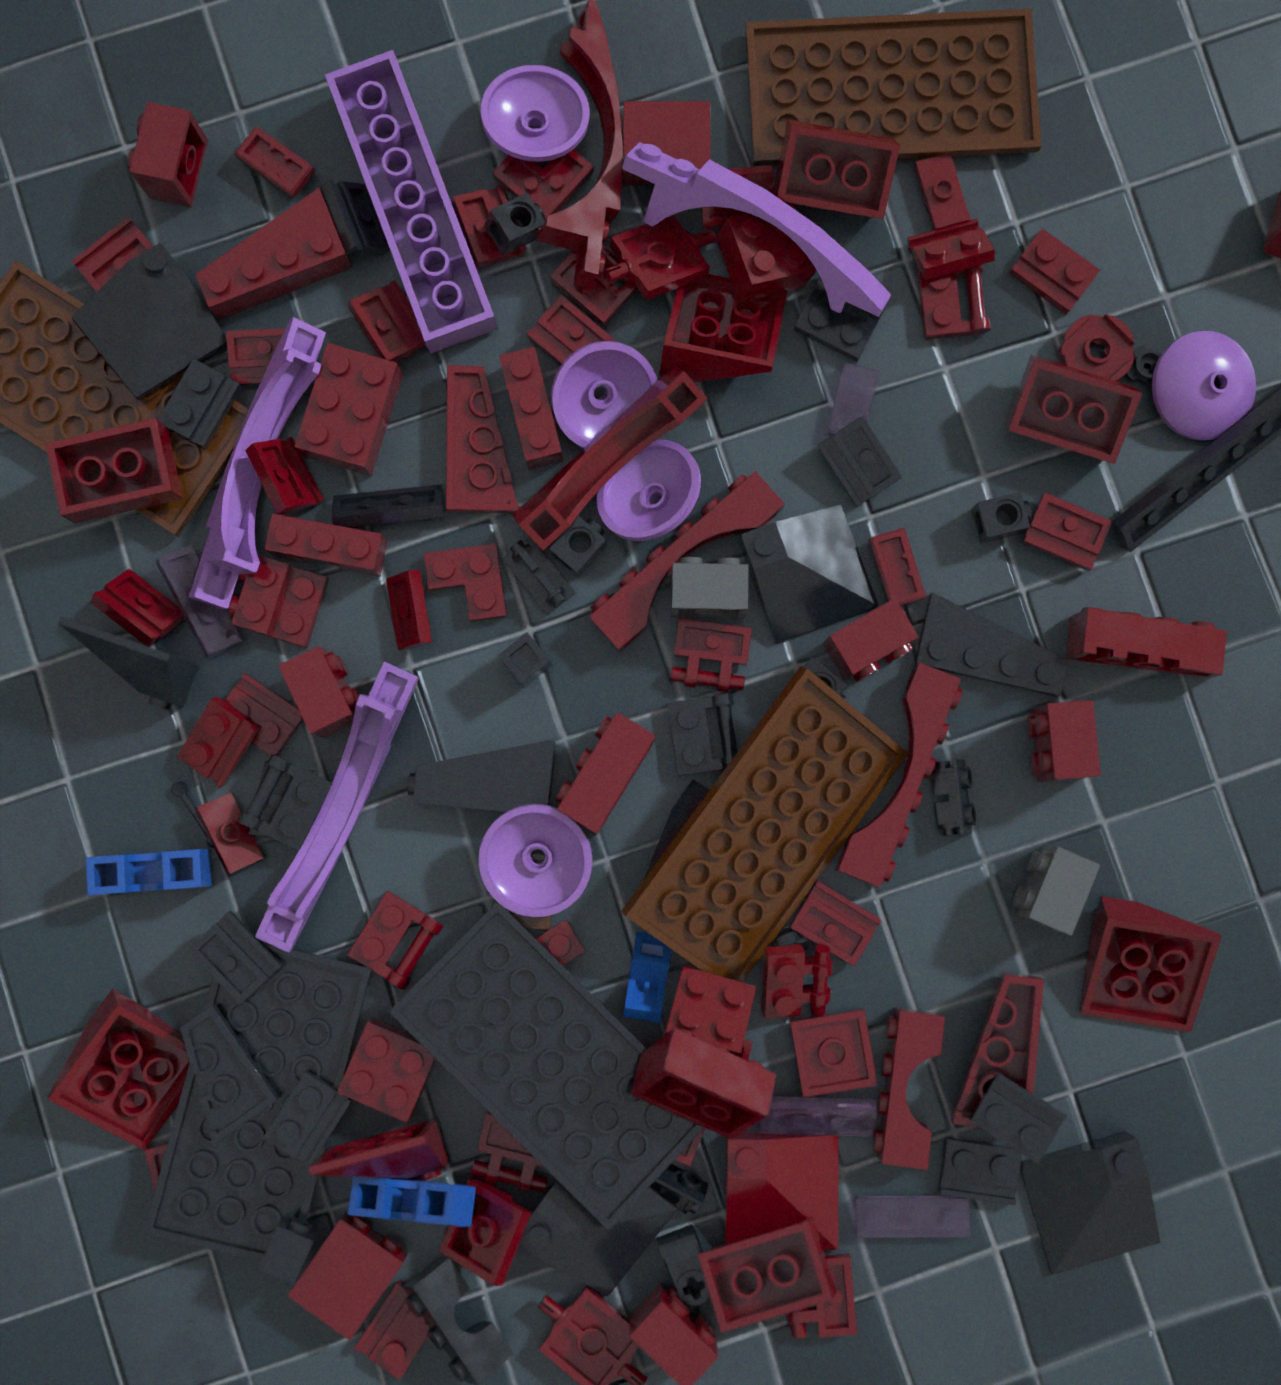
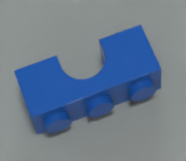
(149, 871)
(412, 1201)

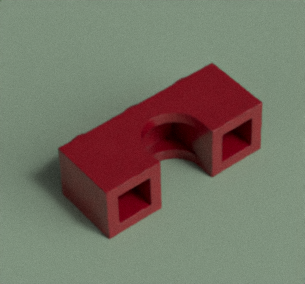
(531, 408)
(326, 543)

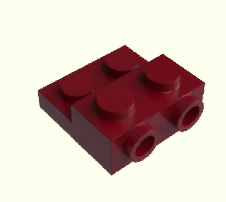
(279, 602)
(493, 1235)

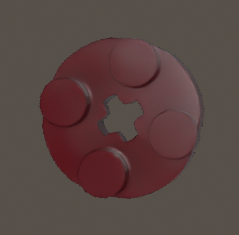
(1098, 329)

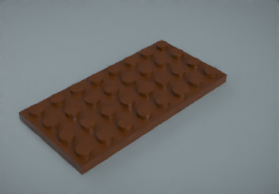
(918, 78)
(63, 388)
(766, 829)

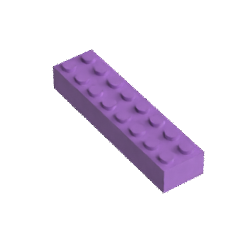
(411, 201)

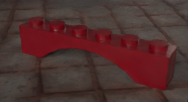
(646, 420)
(627, 611)
(926, 705)

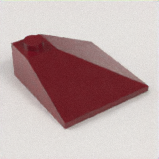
(718, 336)
(1146, 966)
(124, 1071)
(390, 1154)
(780, 1182)

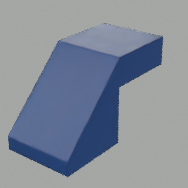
(647, 979)

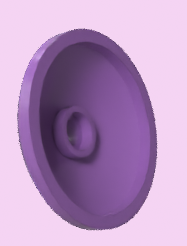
(535, 98)
(603, 363)
(1186, 388)
(656, 473)
(528, 884)

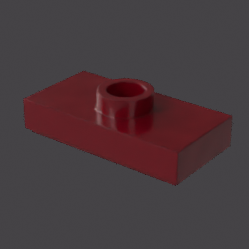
(274, 162)
(941, 191)
(897, 567)
(229, 838)

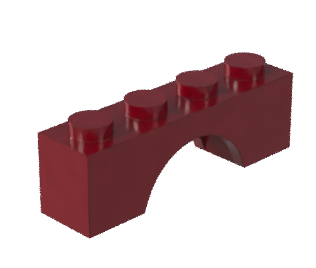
(914, 1039)

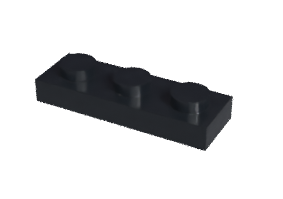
(388, 506)

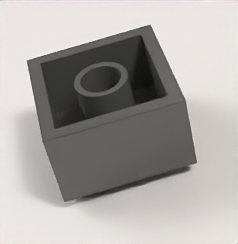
(709, 589)
(1055, 889)

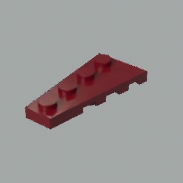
(474, 447)

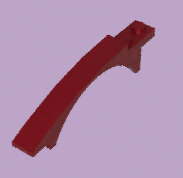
(587, 222)

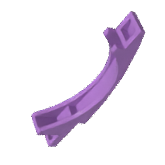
(684, 187)
(231, 523)
(363, 757)

